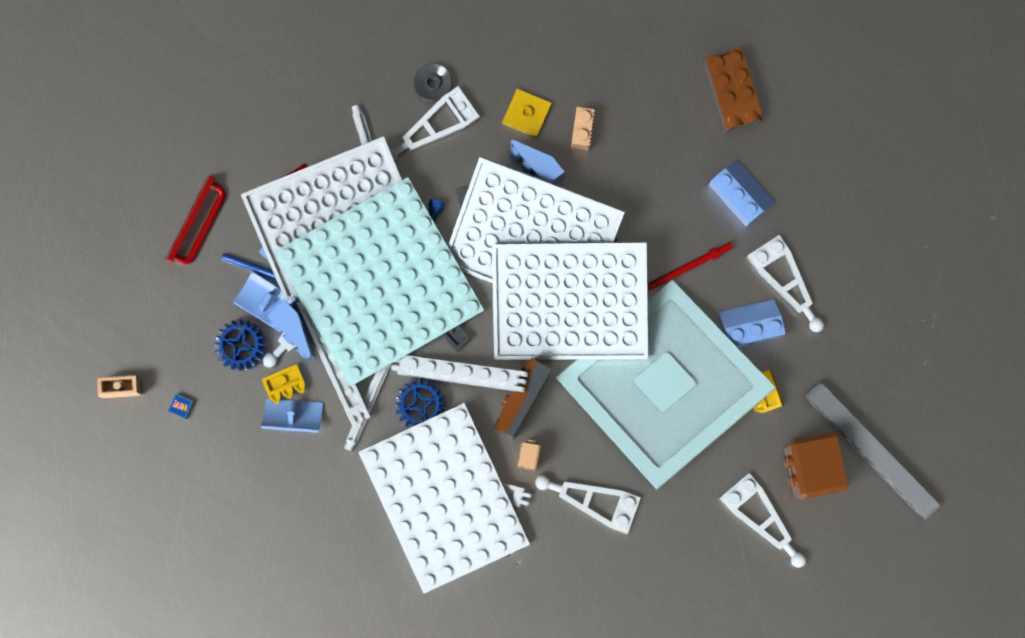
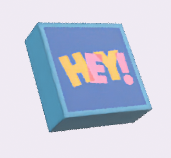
(180, 406)

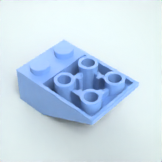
(537, 163)
(290, 322)

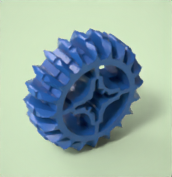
(242, 337)
(414, 388)

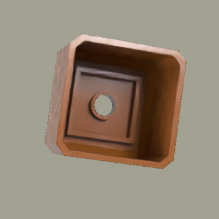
(815, 466)

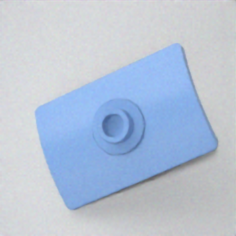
(261, 297)
(292, 415)

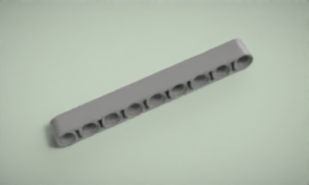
(872, 451)

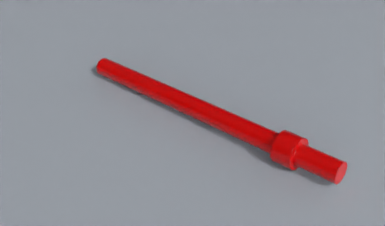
(713, 253)

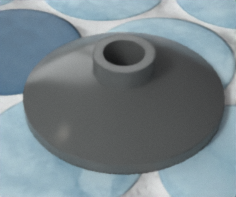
(430, 73)

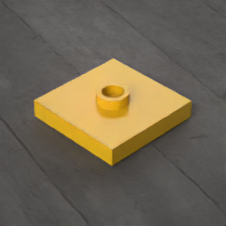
(526, 113)

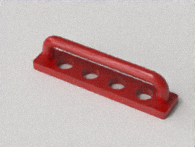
(172, 254)

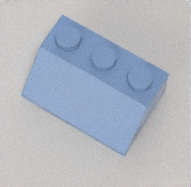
(741, 193)
(752, 323)

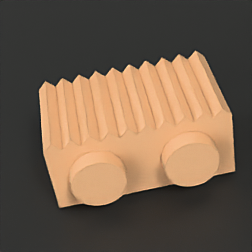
(583, 128)
(119, 386)
(529, 455)

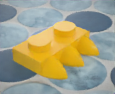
(283, 382)
(774, 399)

